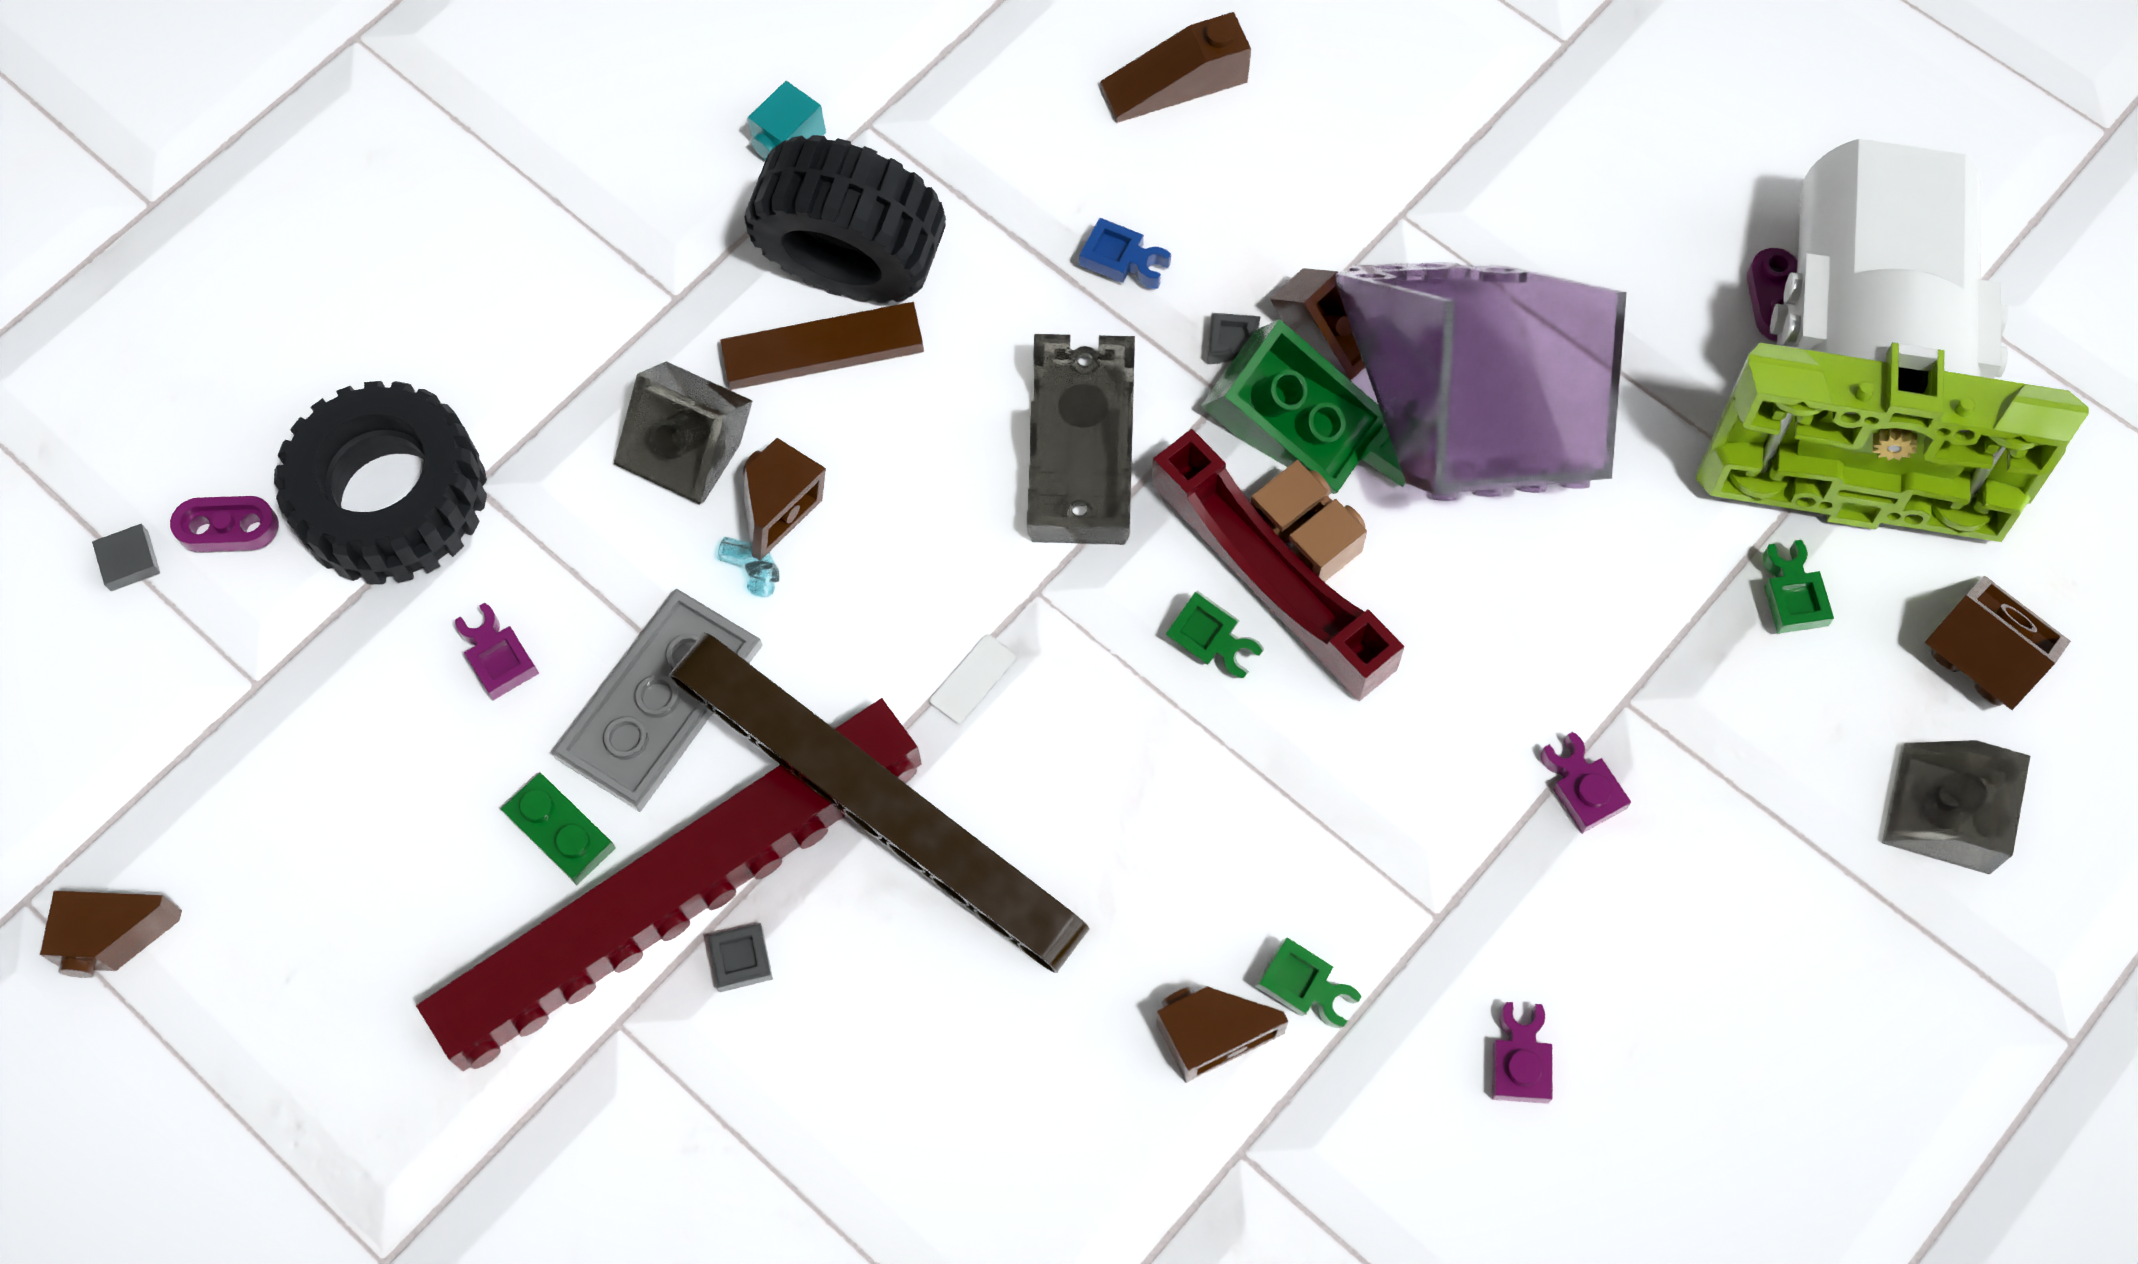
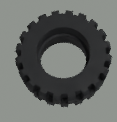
(845, 219)
(350, 434)

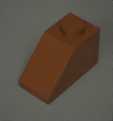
(1316, 313)
(779, 493)
(103, 929)
(1214, 1028)

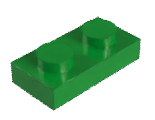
(558, 828)

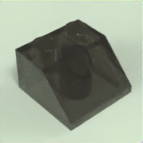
(681, 430)
(1957, 802)

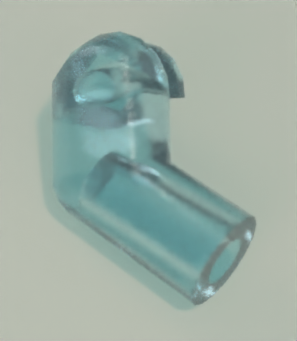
(762, 572)

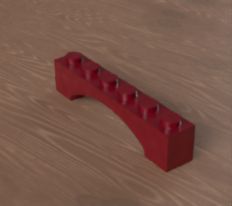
(1341, 635)

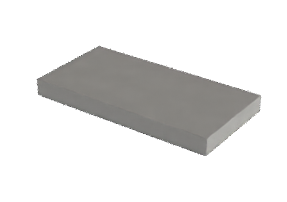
(639, 715)

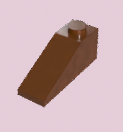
(1181, 69)

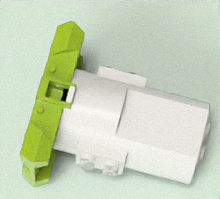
(1890, 362)

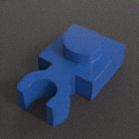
(1119, 250)

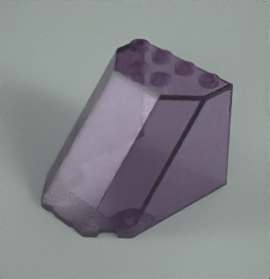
(1489, 373)

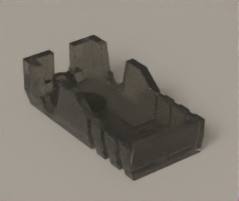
(1081, 441)

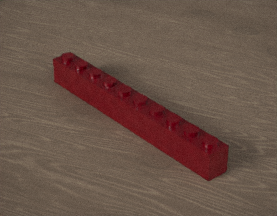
(647, 902)

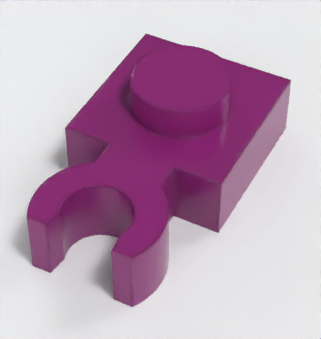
(497, 655)
(1586, 790)
(1521, 1064)

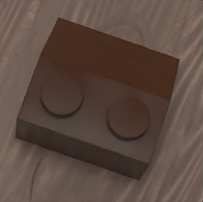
(1997, 644)

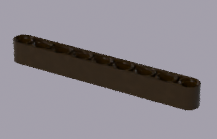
(879, 802)

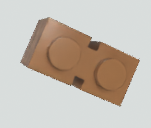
(1302, 512)

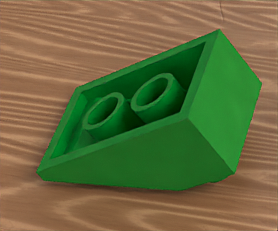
(1295, 405)

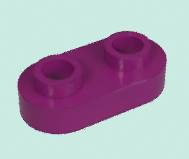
(1768, 286)
(227, 521)

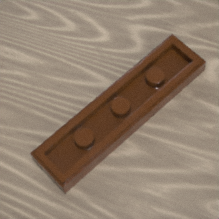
(822, 345)

